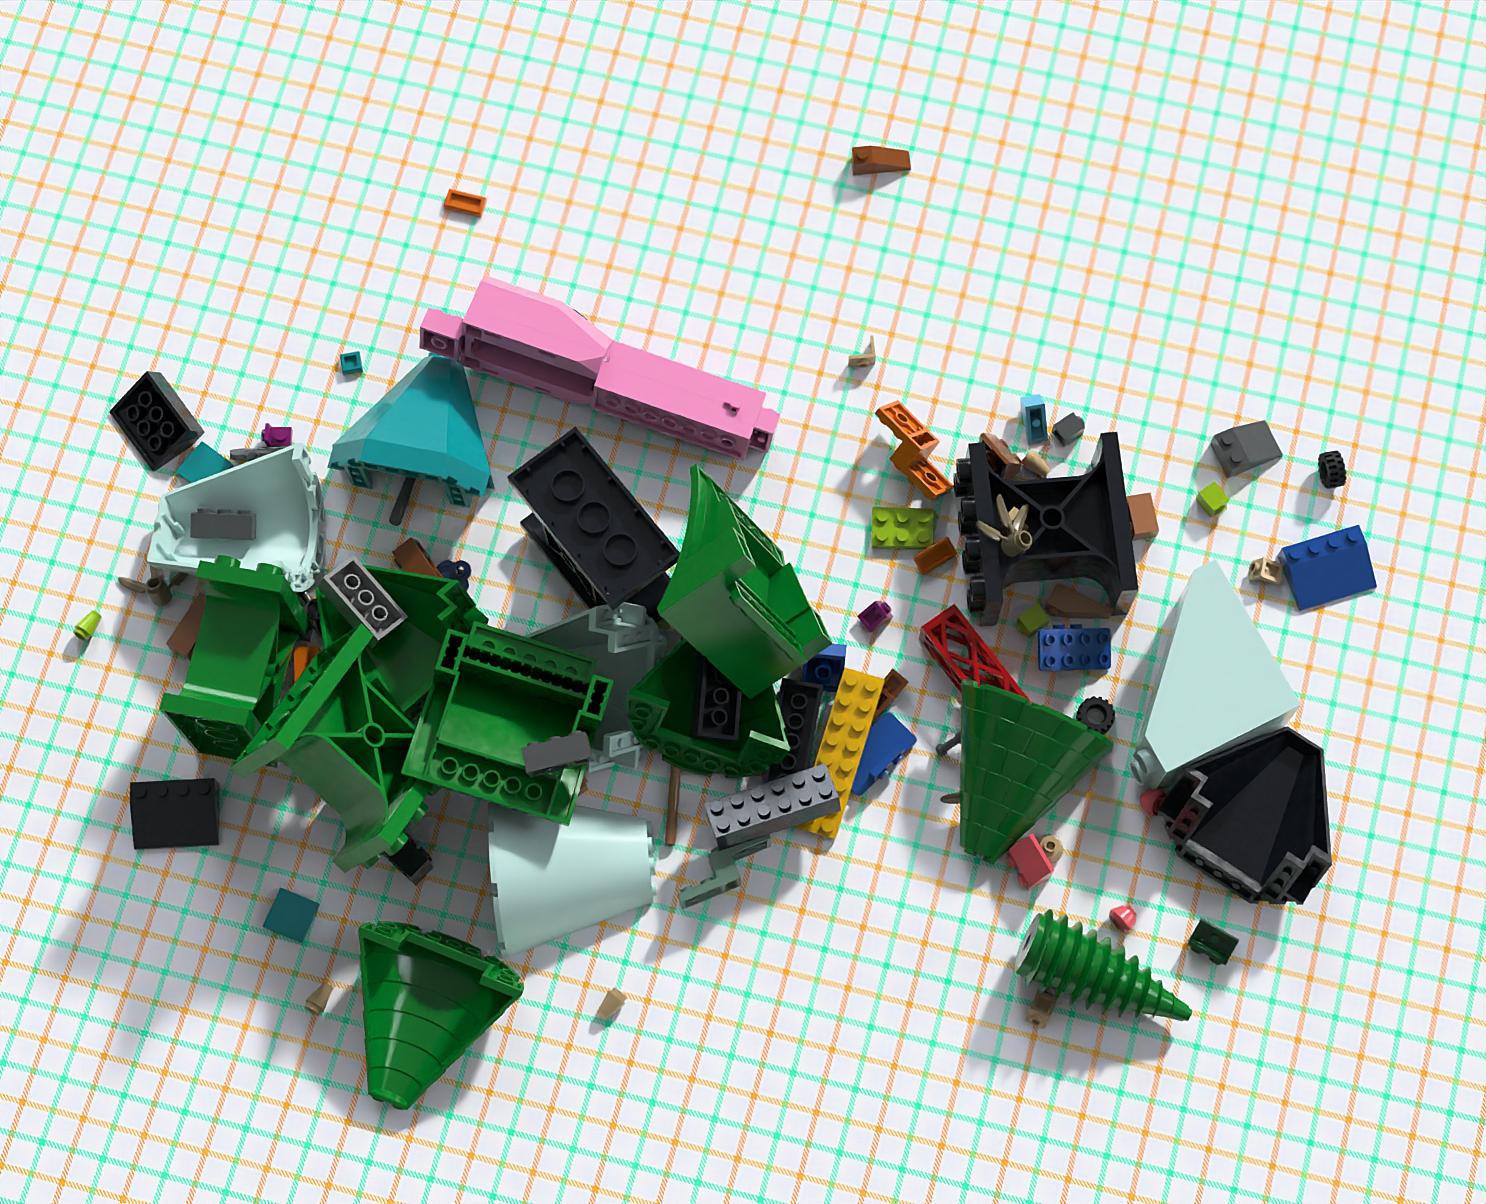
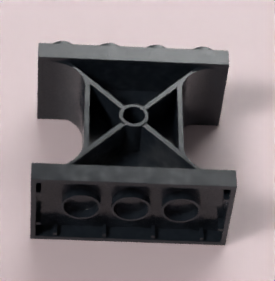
(1074, 526)
(593, 527)

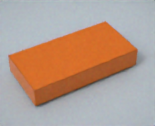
(465, 203)
(934, 555)

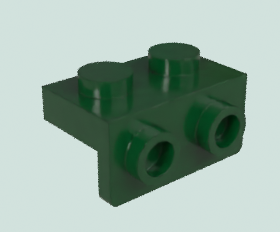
(1212, 942)

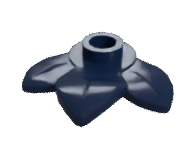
(450, 571)

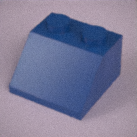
(826, 667)

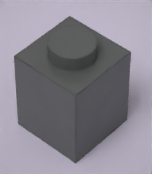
(1068, 429)

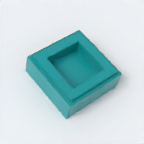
(351, 363)

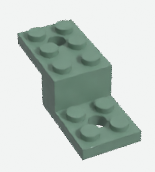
(724, 871)

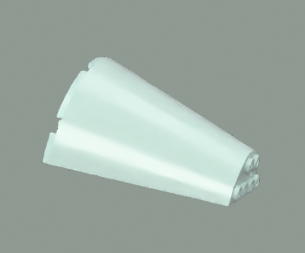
(286, 510)
(565, 877)

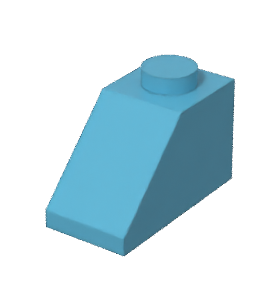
(1034, 418)

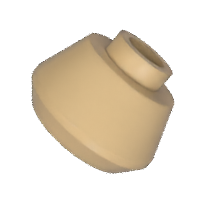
(1052, 854)

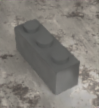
(223, 524)
(557, 754)

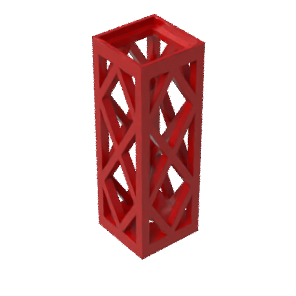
(955, 620)

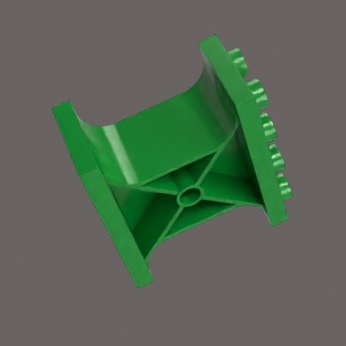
(237, 656)
(346, 749)

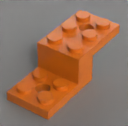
(914, 450)

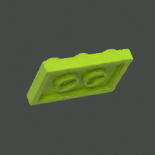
(902, 528)

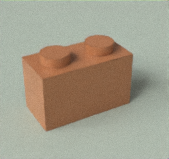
(1142, 516)

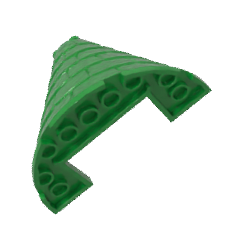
(661, 721)
(1016, 765)
(424, 1005)

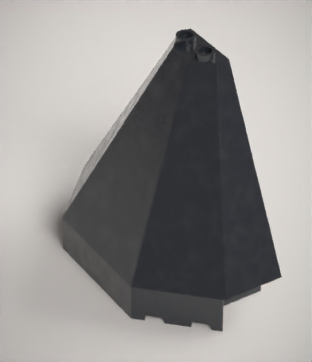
(1255, 818)

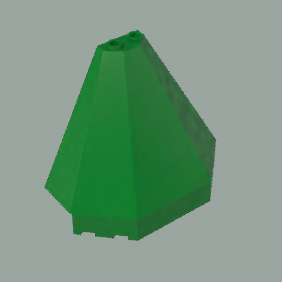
(406, 659)

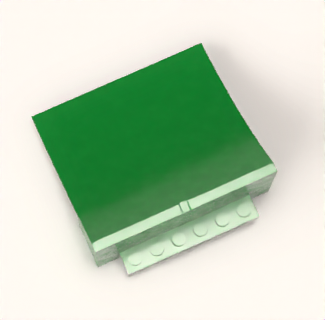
(738, 595)
(493, 700)

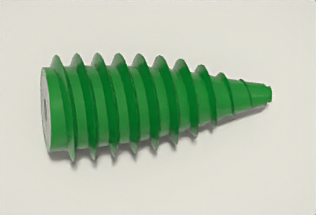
(1091, 971)

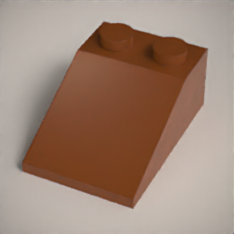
(999, 457)

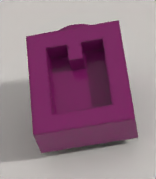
(277, 435)
(875, 615)

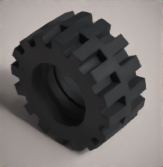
(1332, 469)
(1098, 703)

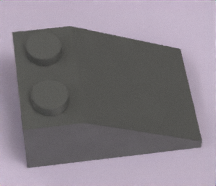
(1245, 447)

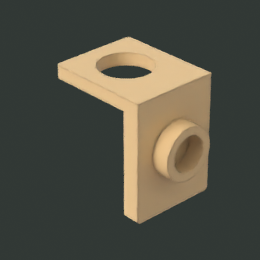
(863, 360)

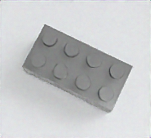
(362, 600)

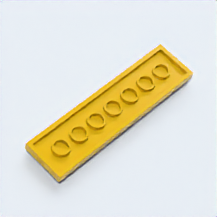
(845, 741)

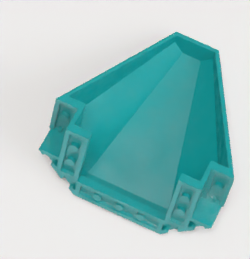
(420, 432)

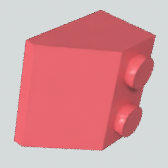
(1029, 862)

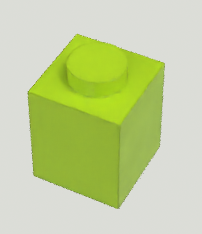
(1213, 500)
(1032, 621)

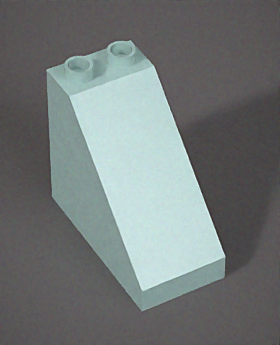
(1212, 683)

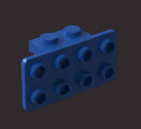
(1074, 648)
(884, 748)

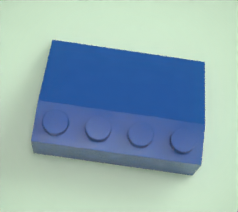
(1328, 567)

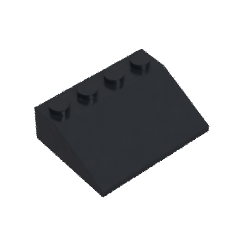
(156, 420)
(175, 813)

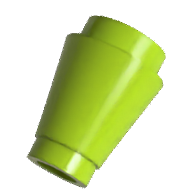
(86, 627)

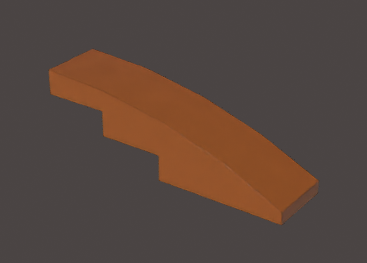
(892, 688)

